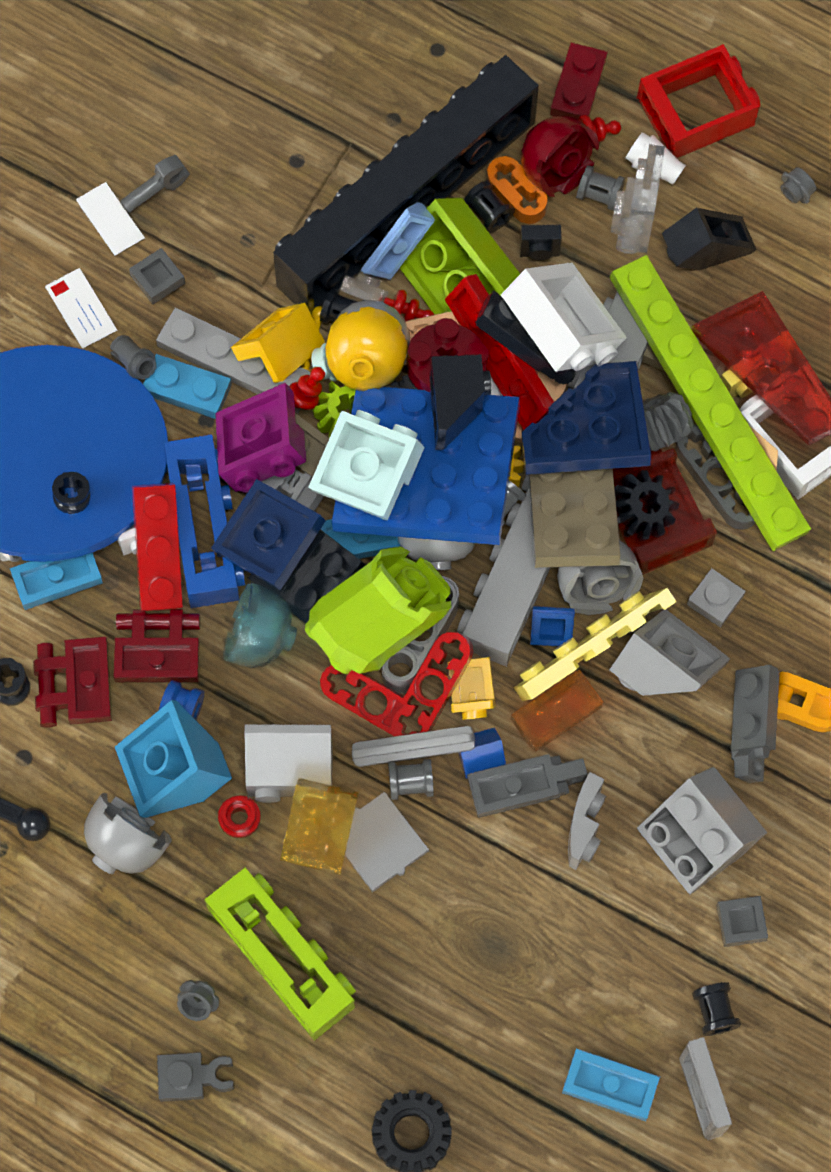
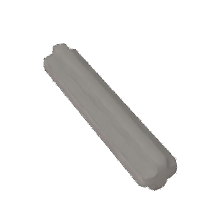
(413, 746)

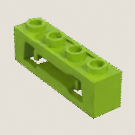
(236, 898)

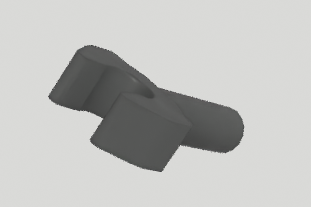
(169, 175)

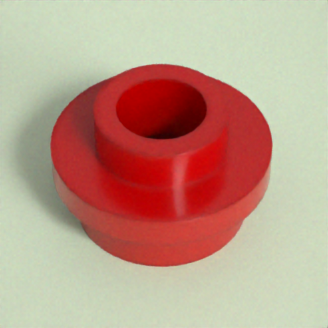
(239, 804)

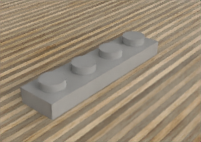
(211, 350)

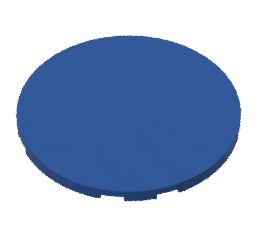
(81, 416)

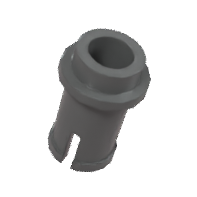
(138, 361)

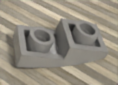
(582, 839)

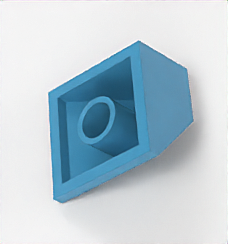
(171, 762)

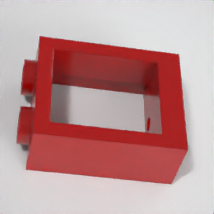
(666, 122)

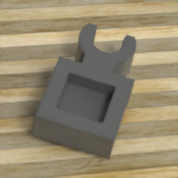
(184, 1076)

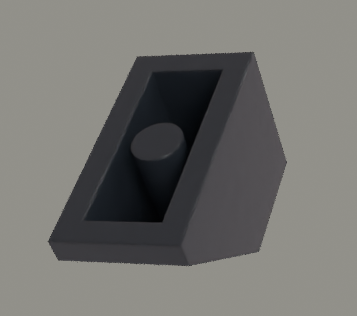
(707, 239)
(456, 394)

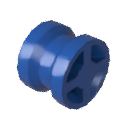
(189, 699)

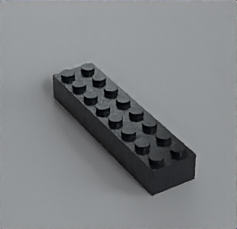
(419, 168)

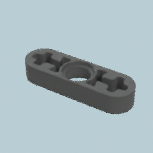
(691, 460)

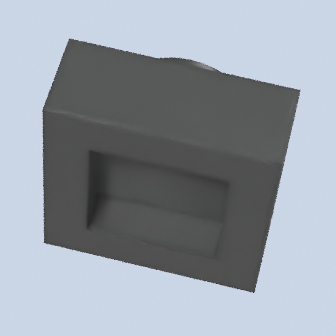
(157, 276)
(742, 921)

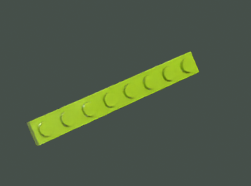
(710, 403)

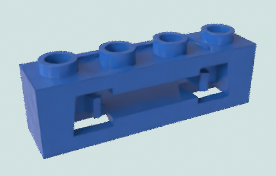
(194, 458)

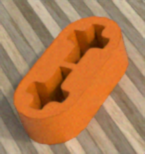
(521, 186)

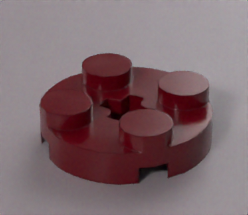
(439, 340)

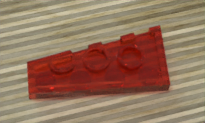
(770, 363)

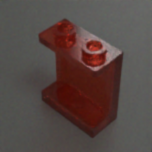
(689, 531)

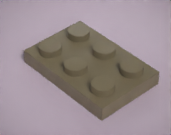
(574, 519)

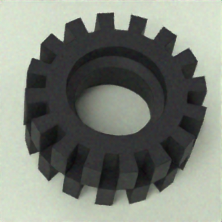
(411, 1105)

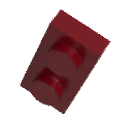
(578, 81)

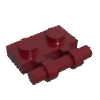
(157, 658)
(86, 680)

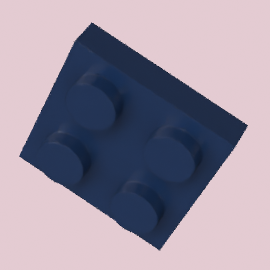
(268, 534)

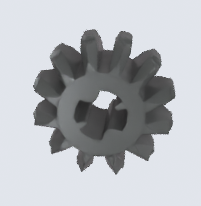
(667, 419)

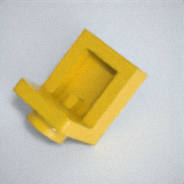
(474, 690)

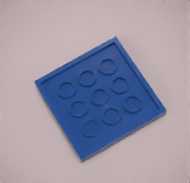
(454, 490)

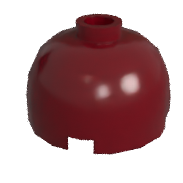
(558, 154)

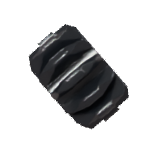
(657, 505)

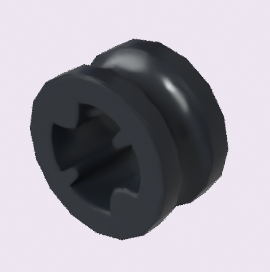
(80, 485)

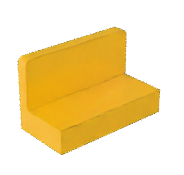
(282, 341)

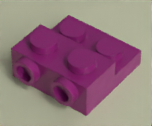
(259, 439)

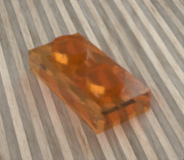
(557, 710)

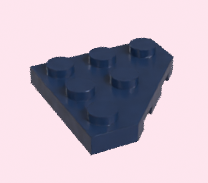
(592, 426)

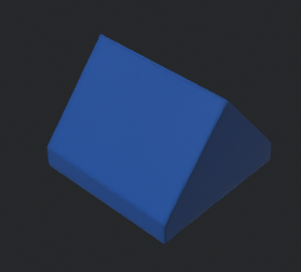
(551, 625)
(486, 754)

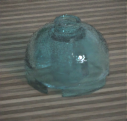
(260, 628)

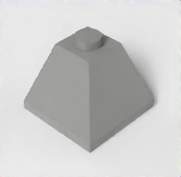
(667, 658)

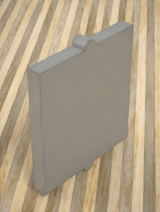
(382, 842)

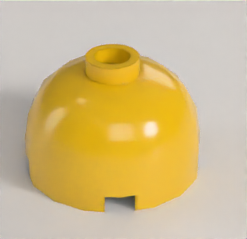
(366, 349)

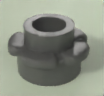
(797, 186)
(197, 1000)

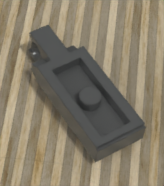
(754, 720)
(523, 783)

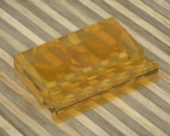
(319, 826)

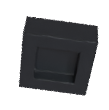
(540, 241)

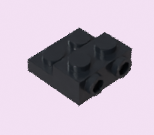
(316, 574)

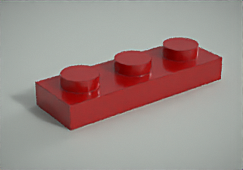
(157, 546)

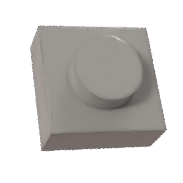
(716, 598)

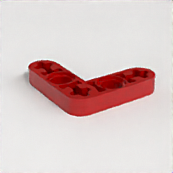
(397, 704)

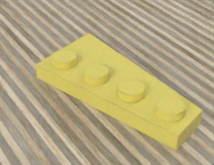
(568, 655)

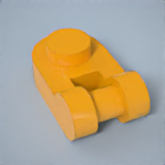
(816, 708)

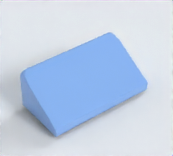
(399, 242)

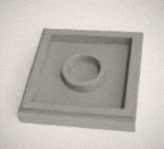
(705, 1089)

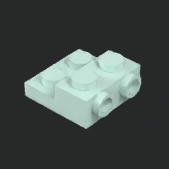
(366, 463)

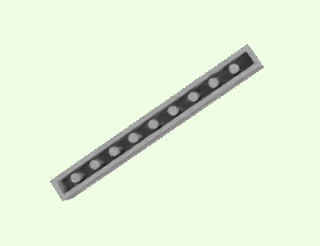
(514, 582)

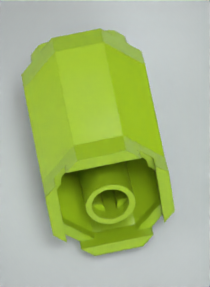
(378, 611)

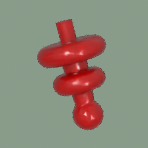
(599, 127)
(410, 310)
(308, 389)

